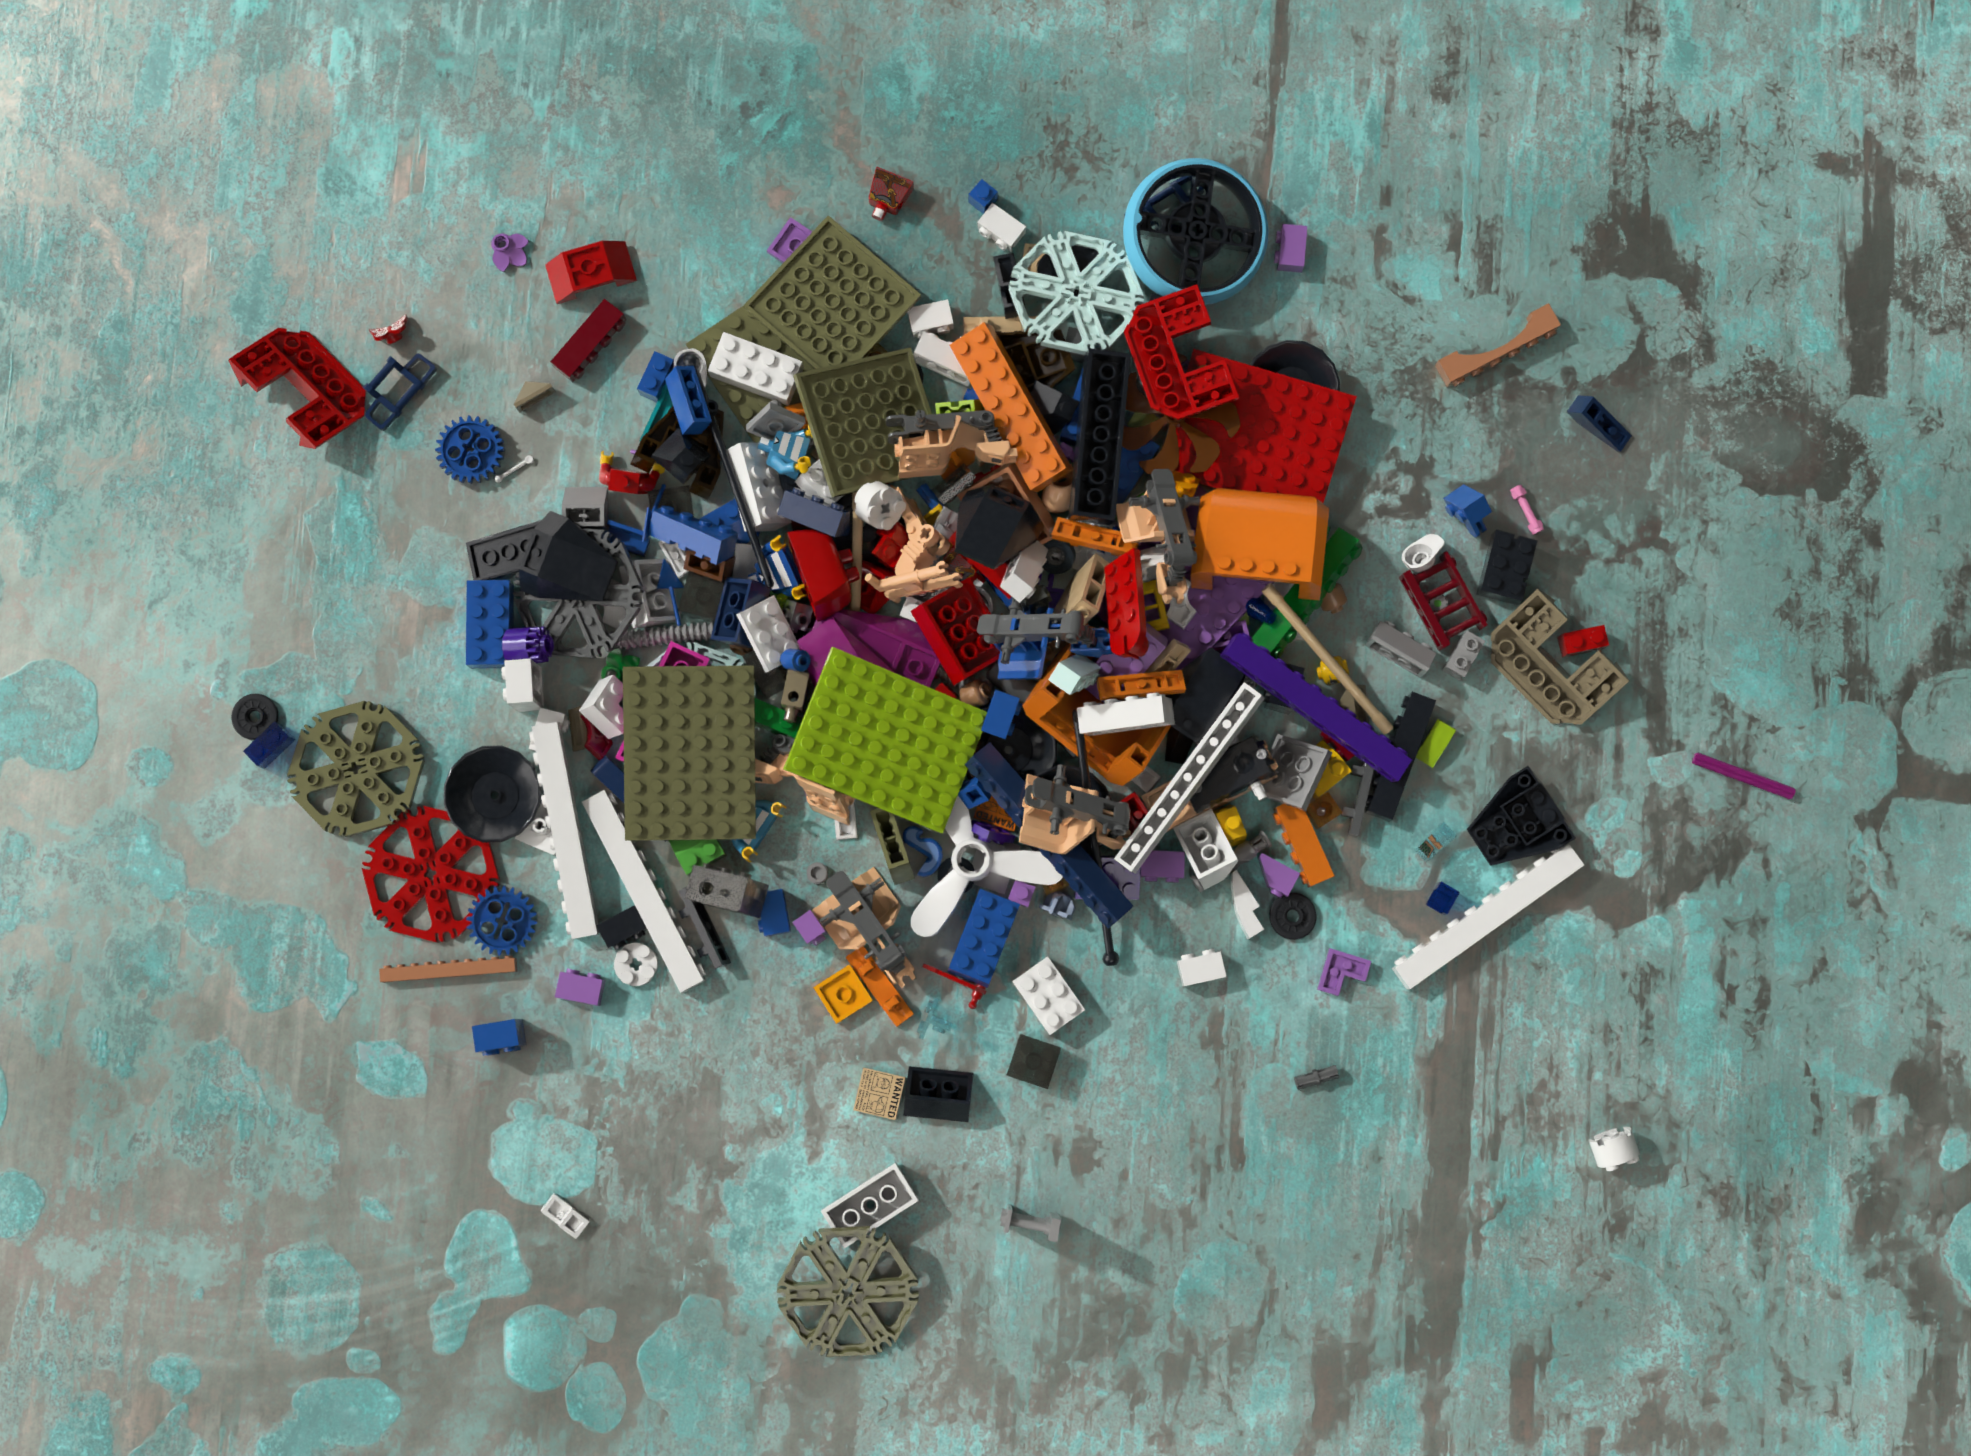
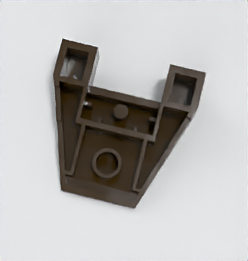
(1036, 361)
(706, 475)

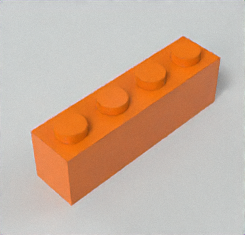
(1304, 844)

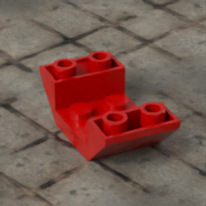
(589, 268)

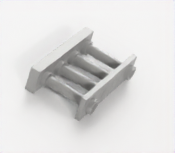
(1049, 1225)

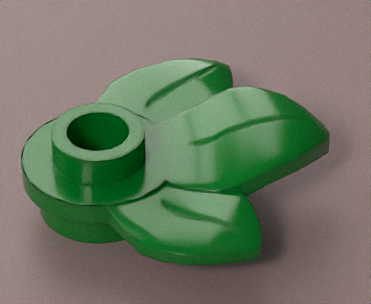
(616, 661)

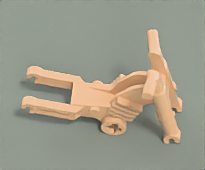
(916, 559)

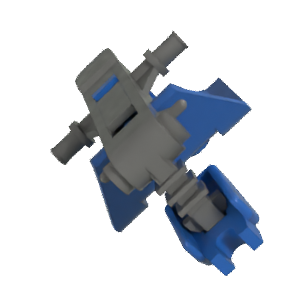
(1025, 636)

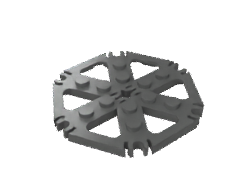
(586, 611)

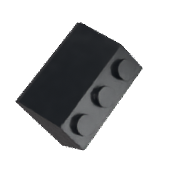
(938, 1094)

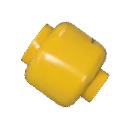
(1328, 677)

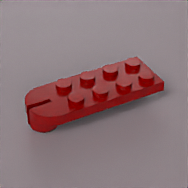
(1126, 606)

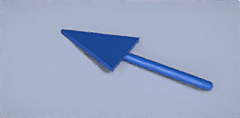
(649, 514)
(670, 581)

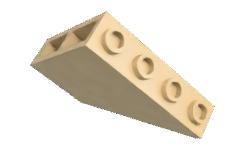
(1082, 594)

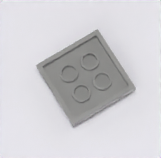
(1297, 771)

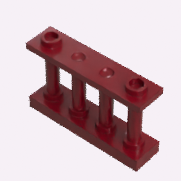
(1432, 618)

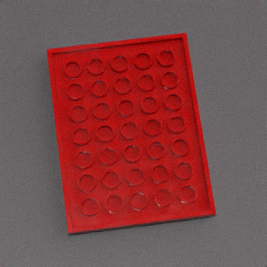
(1284, 437)

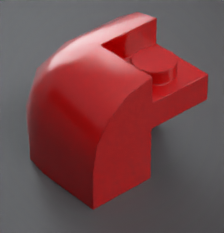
(890, 545)

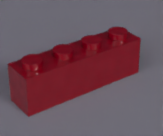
(589, 340)

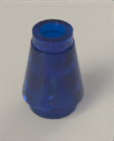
(1259, 610)

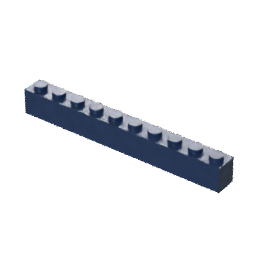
(1075, 866)

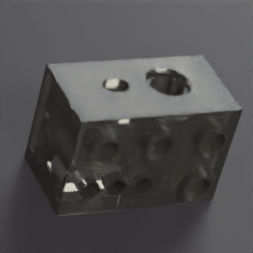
(726, 891)

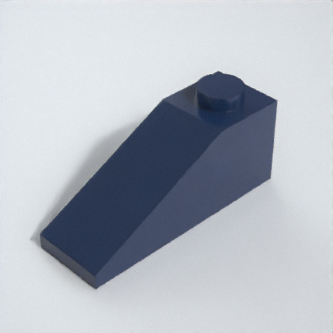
(1597, 420)

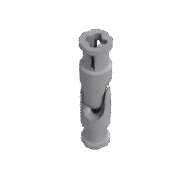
(1244, 852)

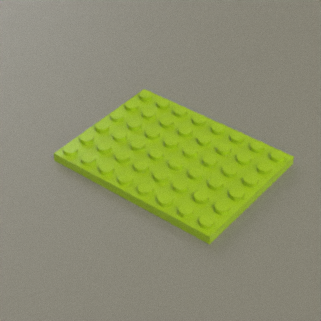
(886, 740)

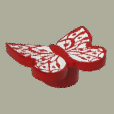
(391, 333)

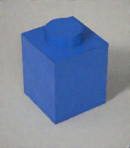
(982, 196)

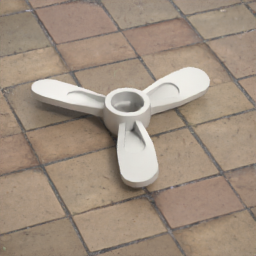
(944, 896)

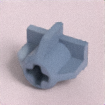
(1059, 905)

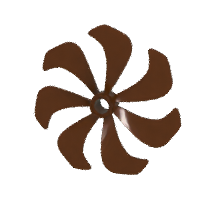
(1168, 458)

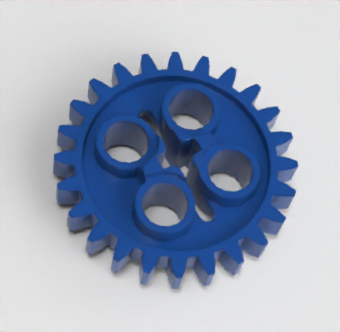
(453, 441)
(520, 926)

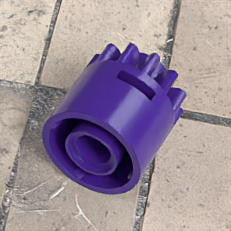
(527, 644)

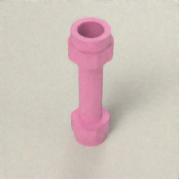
(1519, 493)

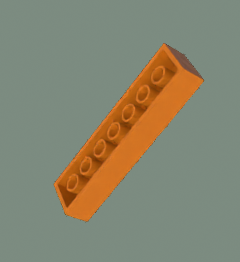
(1013, 407)

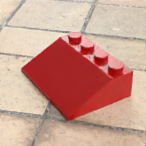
(951, 629)

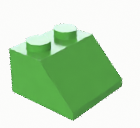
(697, 852)

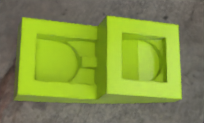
(1435, 743)

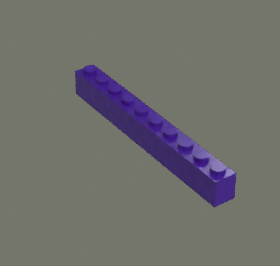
(1316, 707)

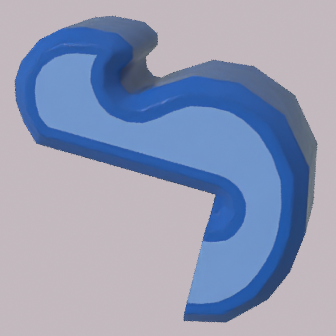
(927, 847)

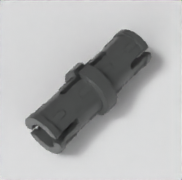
(1316, 1077)

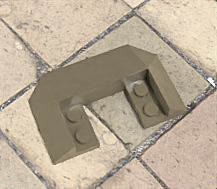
(1539, 677)

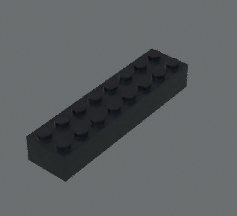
(1099, 437)

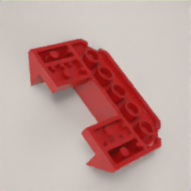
(1157, 361)
(333, 392)

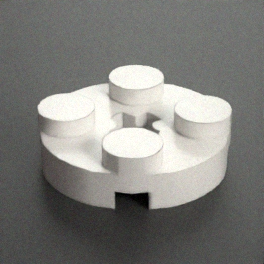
(625, 957)

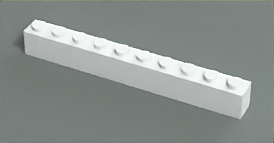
(1189, 778)
(565, 830)
(644, 892)
(1486, 917)

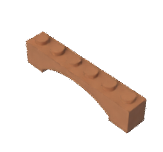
(1457, 367)

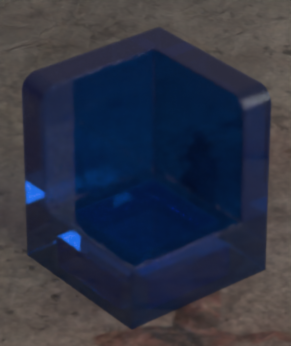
(1442, 898)

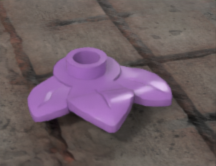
(511, 252)

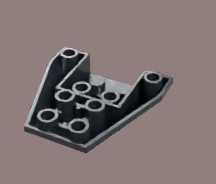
(995, 525)
(565, 562)
(1209, 689)
(1520, 821)

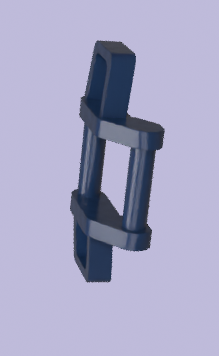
(1174, 187)
(397, 408)

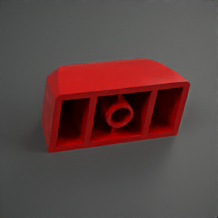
(823, 571)

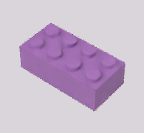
(1115, 665)

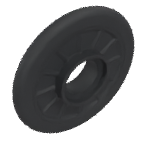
(243, 709)
(1288, 929)

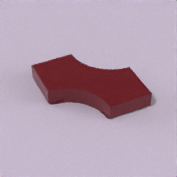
(596, 741)

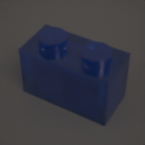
(269, 745)

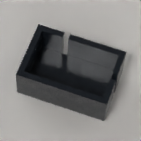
(1506, 567)

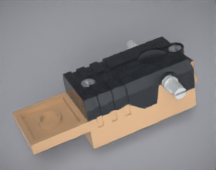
(1239, 771)

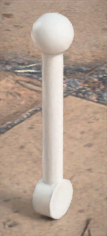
(528, 460)

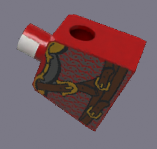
(888, 193)
(959, 564)

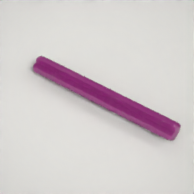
(1743, 775)

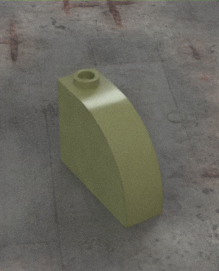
(892, 846)

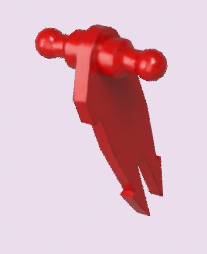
(978, 990)

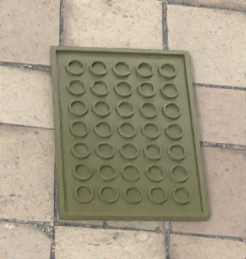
(689, 752)

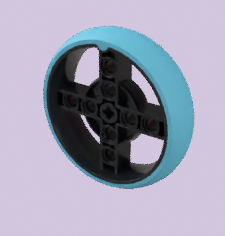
(1203, 174)

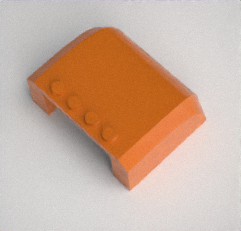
(1261, 539)
(1113, 755)

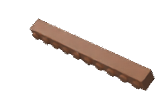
(444, 970)

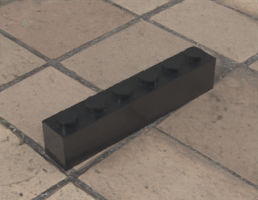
(1408, 736)

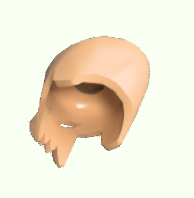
(1057, 495)

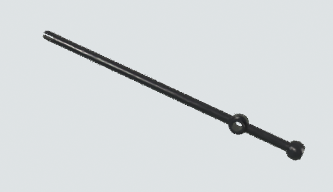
(712, 407)
(1110, 957)

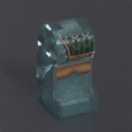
(1435, 842)

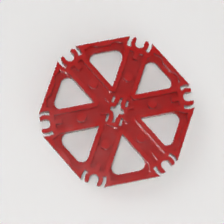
(415, 888)

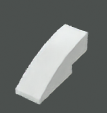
(1244, 904)

